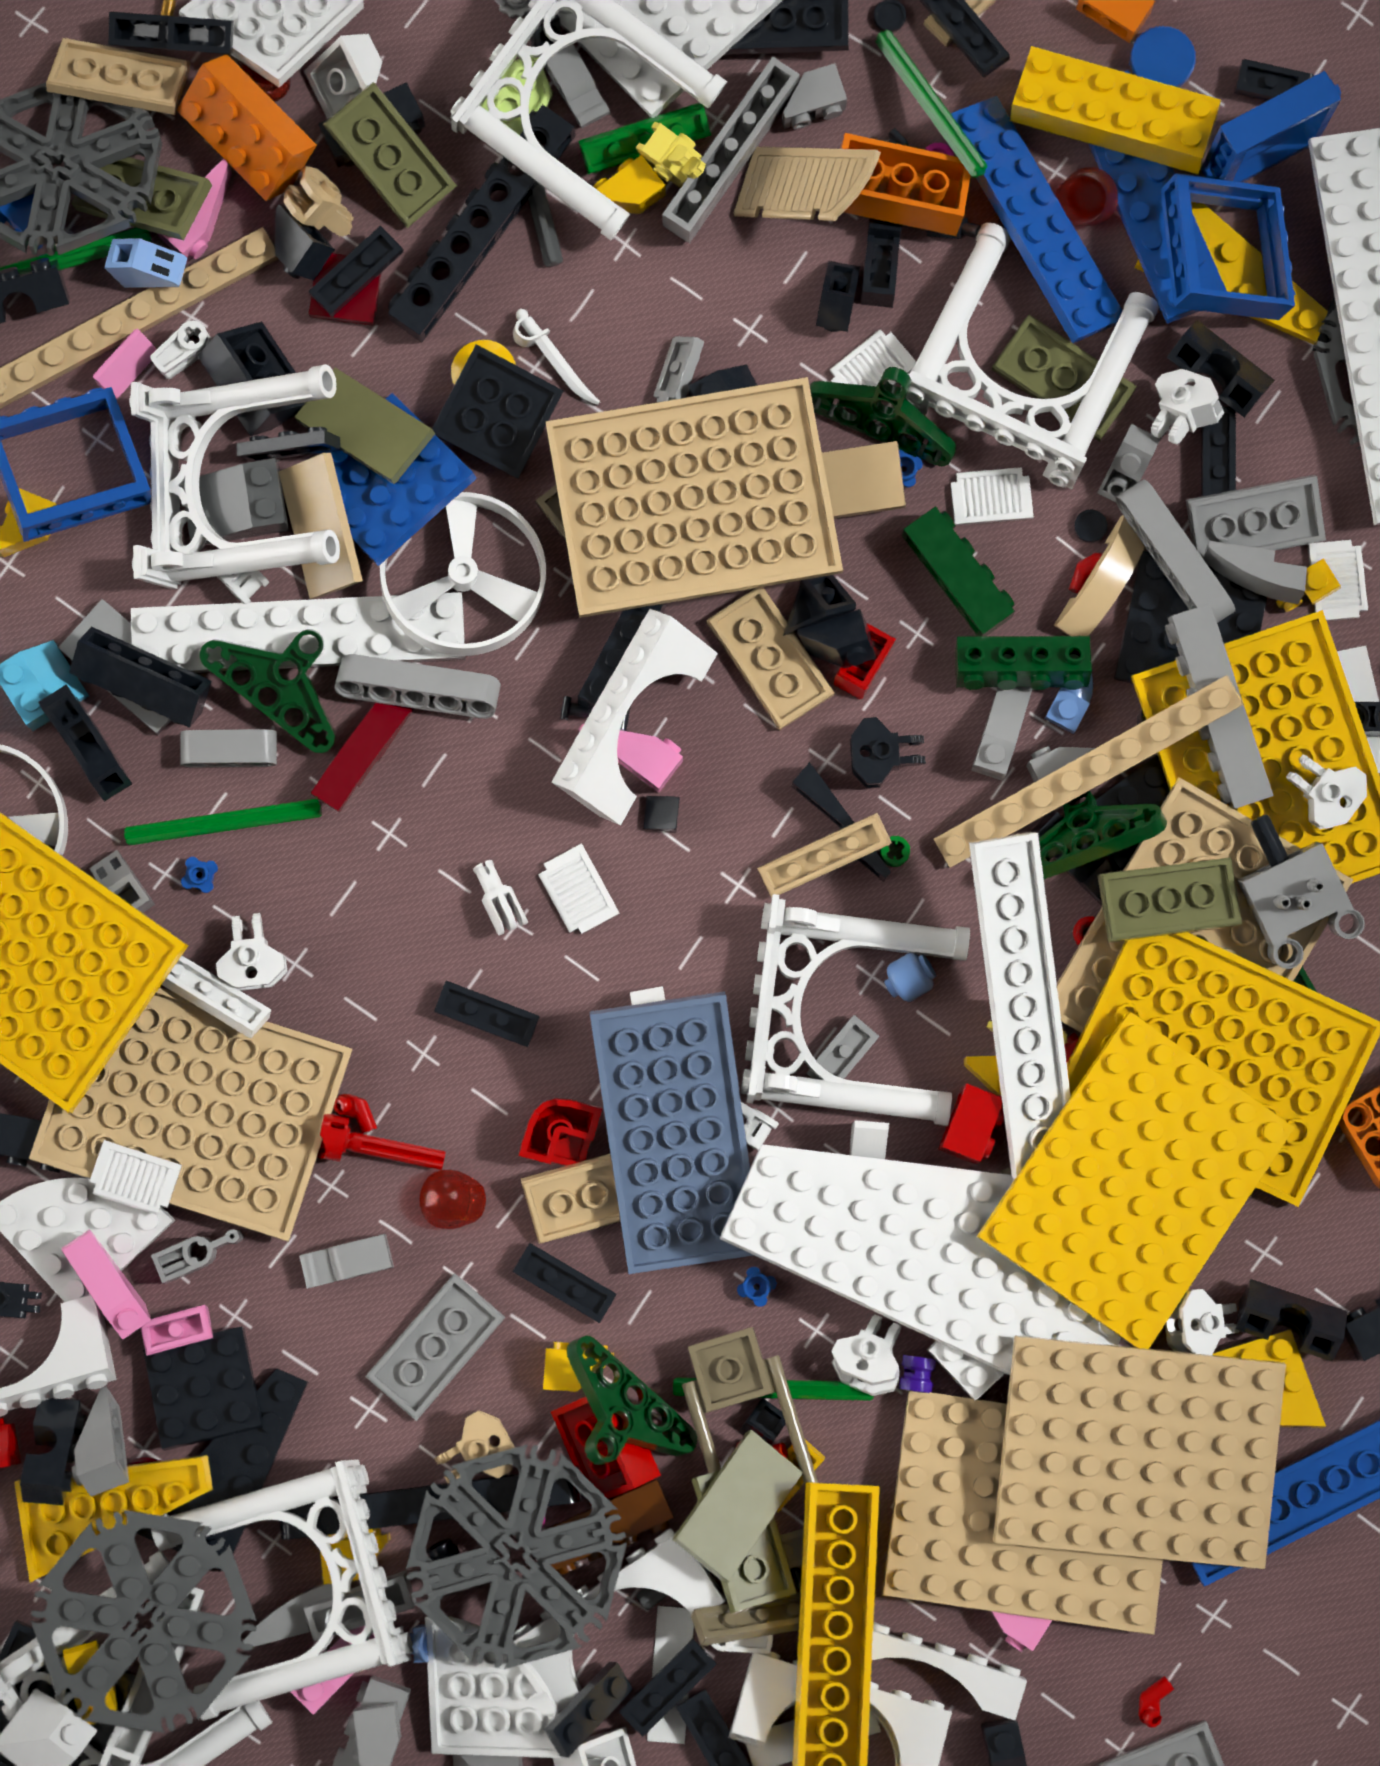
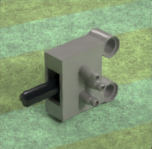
(1295, 893)

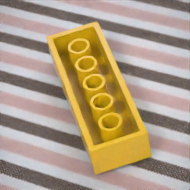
(1114, 110)

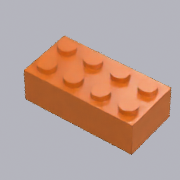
(246, 127)
(912, 186)

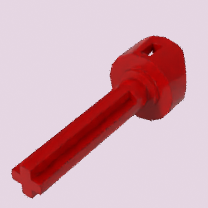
(337, 1139)

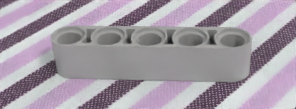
(1173, 550)
(417, 686)

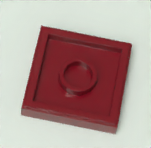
(359, 310)

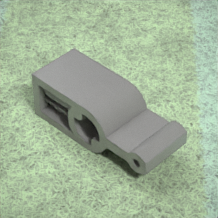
(576, 86)
(184, 1250)
(346, 1261)

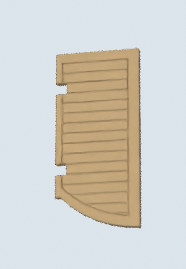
(803, 181)

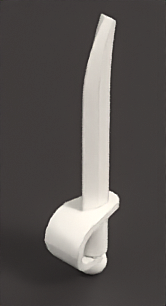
(540, 338)

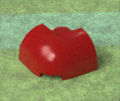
(560, 1131)

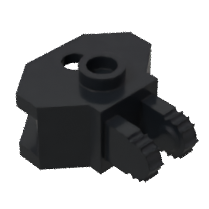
(883, 751)

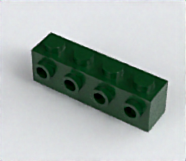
(958, 572)
(1023, 662)

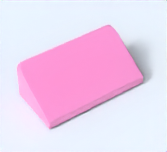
(125, 363)
(177, 1330)

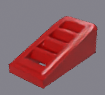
(858, 681)

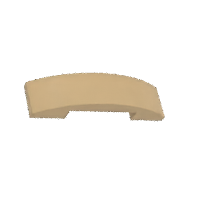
(1104, 583)

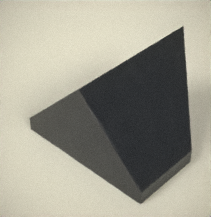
(818, 601)

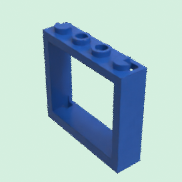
(1272, 130)
(1182, 249)
(82, 509)

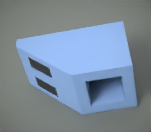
(144, 264)

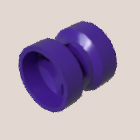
(917, 1374)

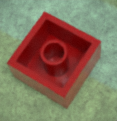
(972, 1124)

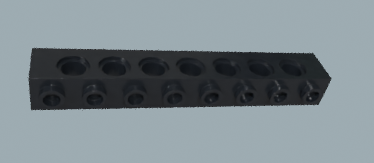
(421, 320)

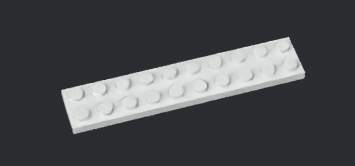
(346, 625)
(1021, 988)

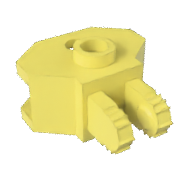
(672, 155)

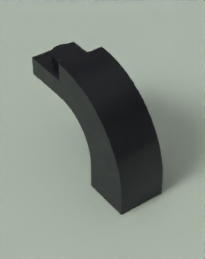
(85, 742)

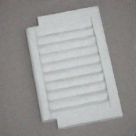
(871, 359)
(991, 496)
(1348, 569)
(577, 890)
(134, 1177)

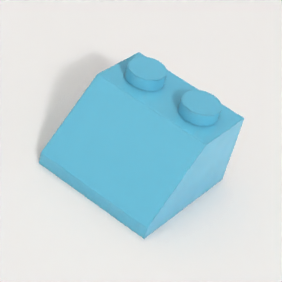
(35, 675)

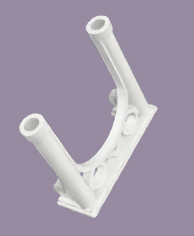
(528, 153)
(169, 415)
(1063, 457)
(849, 933)
(313, 1667)
(194, 1752)

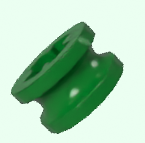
(904, 853)

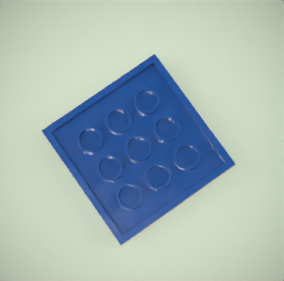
(389, 514)

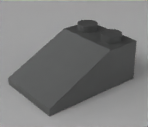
(243, 501)

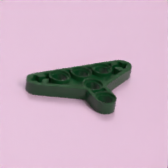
(897, 419)
(265, 673)
(1103, 823)
(612, 1398)

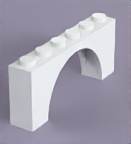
(591, 766)
(77, 1361)
(661, 1568)
(770, 1689)

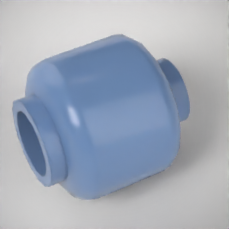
(910, 976)

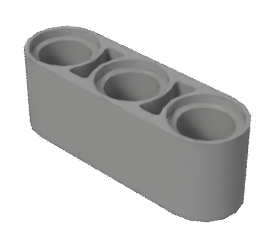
(228, 748)

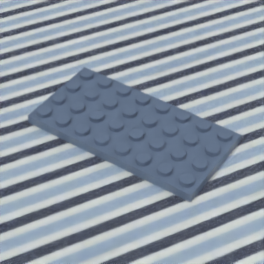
(672, 1127)

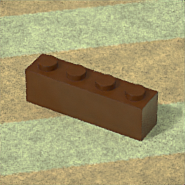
(639, 1510)

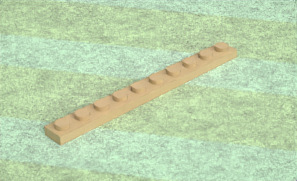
(138, 312)
(1091, 769)

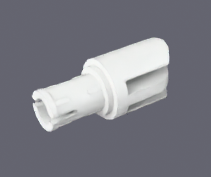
(497, 896)

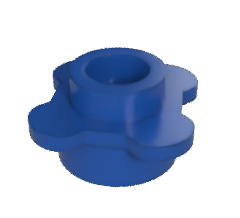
(912, 464)
(204, 883)
(766, 1285)

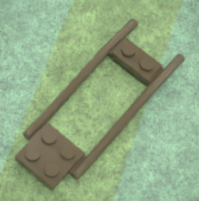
(733, 1372)

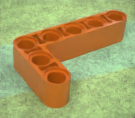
(1368, 1128)

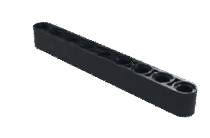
(405, 1505)

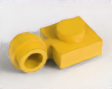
(1319, 585)

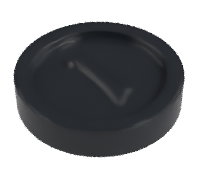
(889, 15)
(1090, 526)

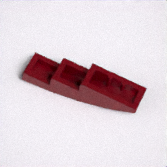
(360, 754)

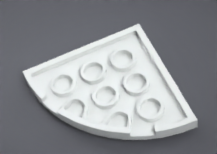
(277, 34)
(60, 1210)
(483, 1706)

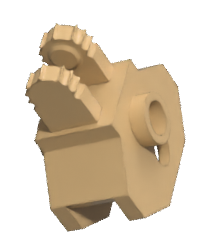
(318, 203)
(476, 1444)

